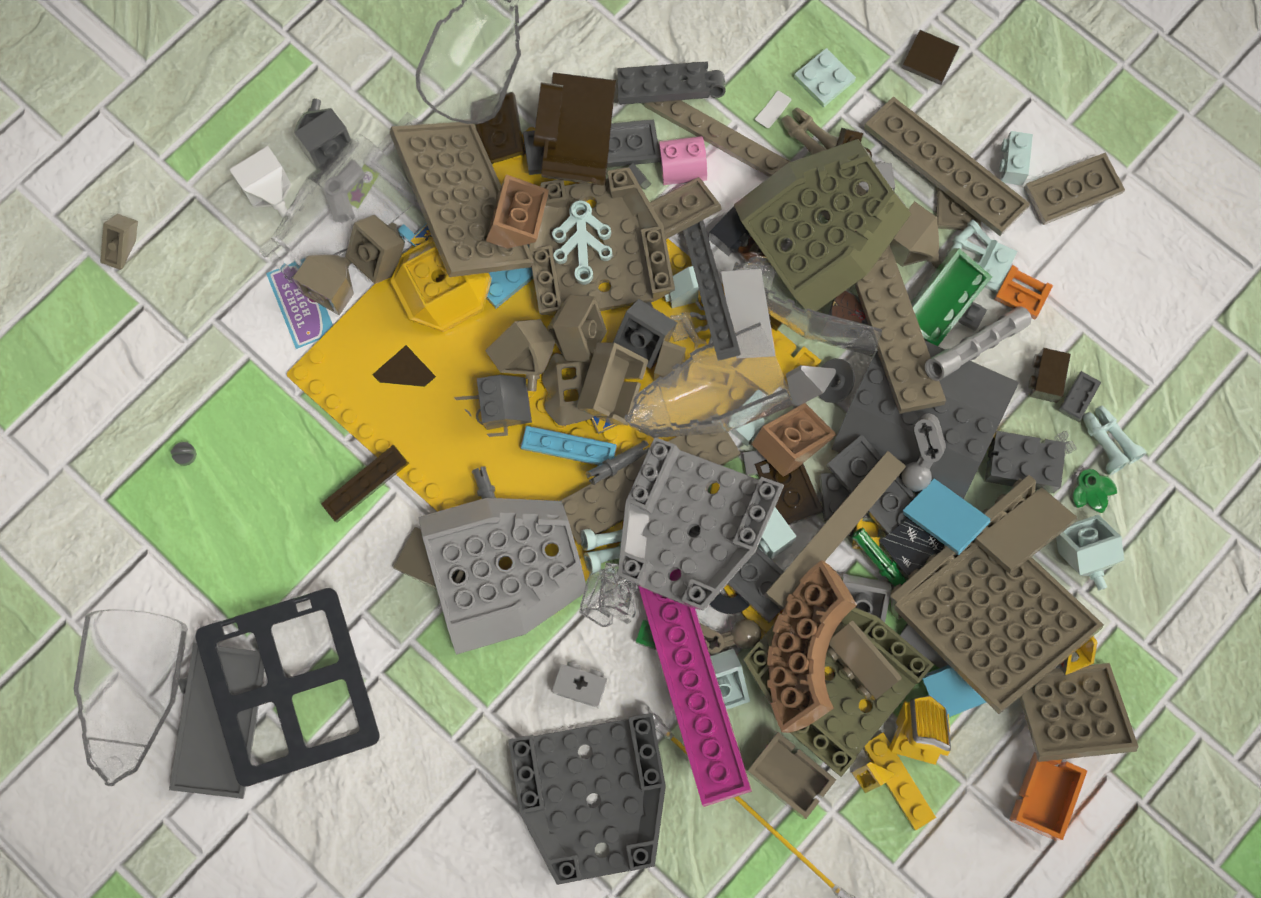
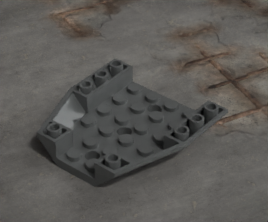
(554, 789)

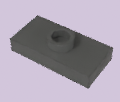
(1079, 396)

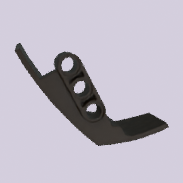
(575, 127)

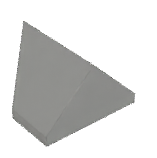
(808, 382)

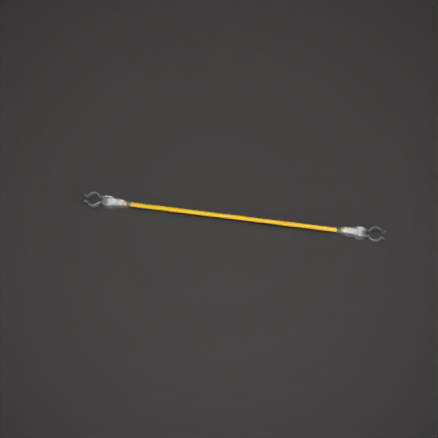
(838, 891)

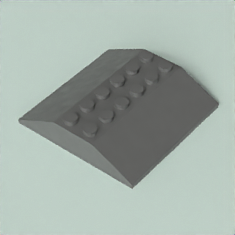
(968, 419)

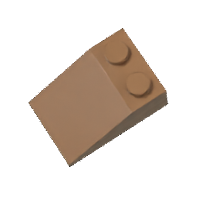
(792, 438)

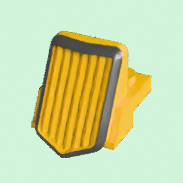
(922, 730)

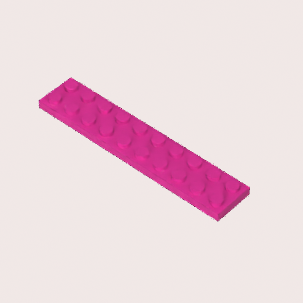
(696, 698)

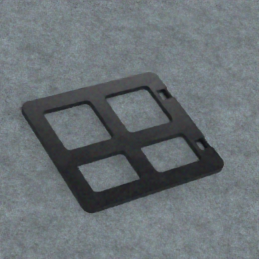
(281, 688)

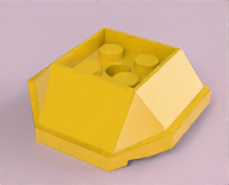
(434, 303)

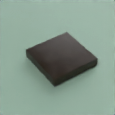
(930, 57)
(404, 369)

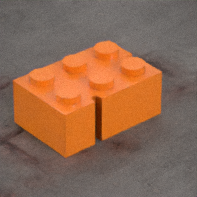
(1048, 797)

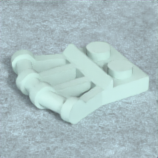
(995, 258)

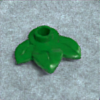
(1093, 494)

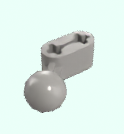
(917, 474)

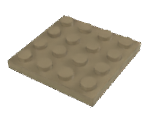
(1078, 715)

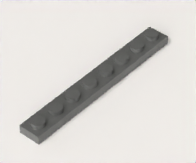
(711, 292)

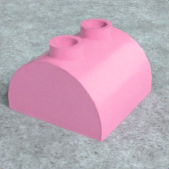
(683, 160)

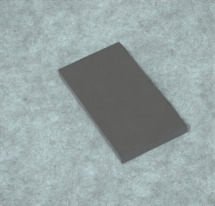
(201, 752)

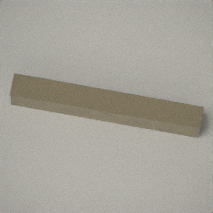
(836, 527)

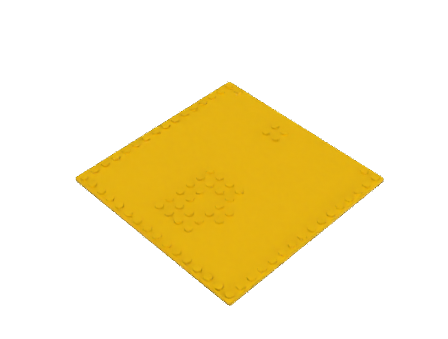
(432, 425)

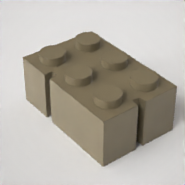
(604, 389)
(791, 776)

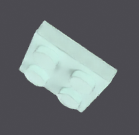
(824, 77)

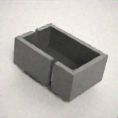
(1025, 456)

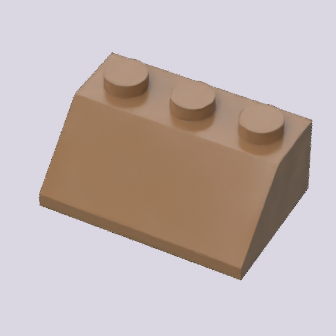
(517, 213)

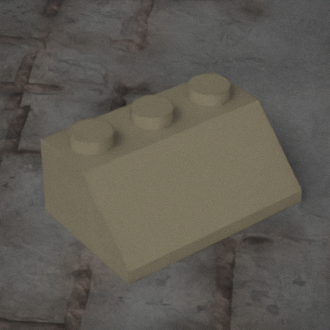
(862, 661)

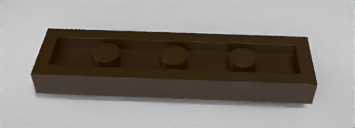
(365, 483)

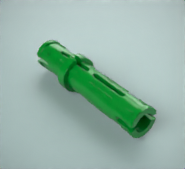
(886, 566)

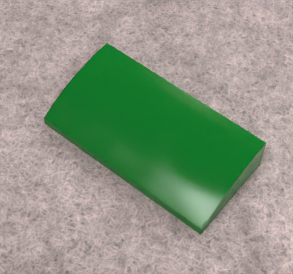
(948, 295)

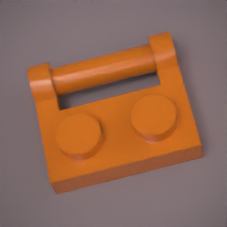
(1016, 295)

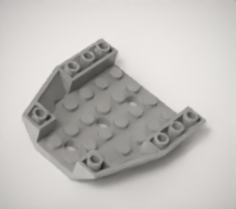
(672, 499)
(495, 601)

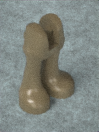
(806, 123)

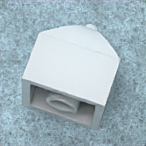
(263, 180)

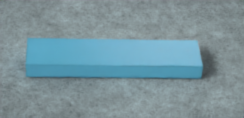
(567, 446)

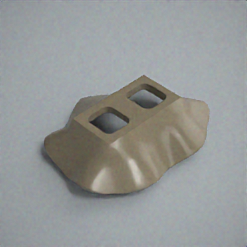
(560, 411)

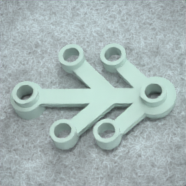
(582, 238)

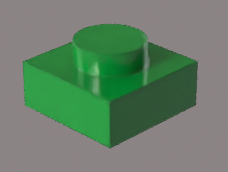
(645, 636)

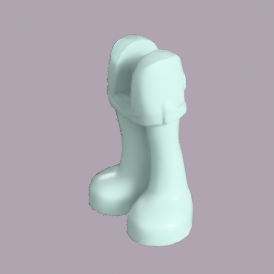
(1117, 459)
(595, 558)

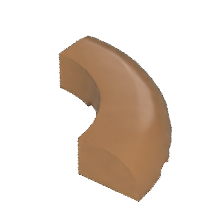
(801, 647)

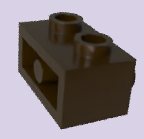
(1049, 375)

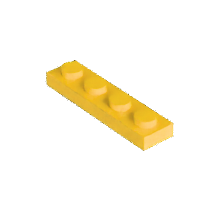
(901, 784)

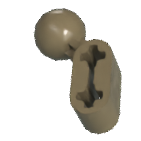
(744, 634)

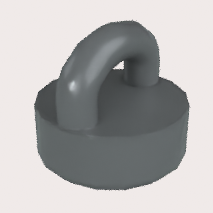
(183, 453)

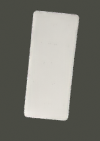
(773, 109)

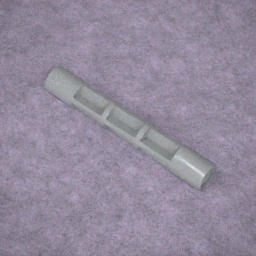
(971, 347)

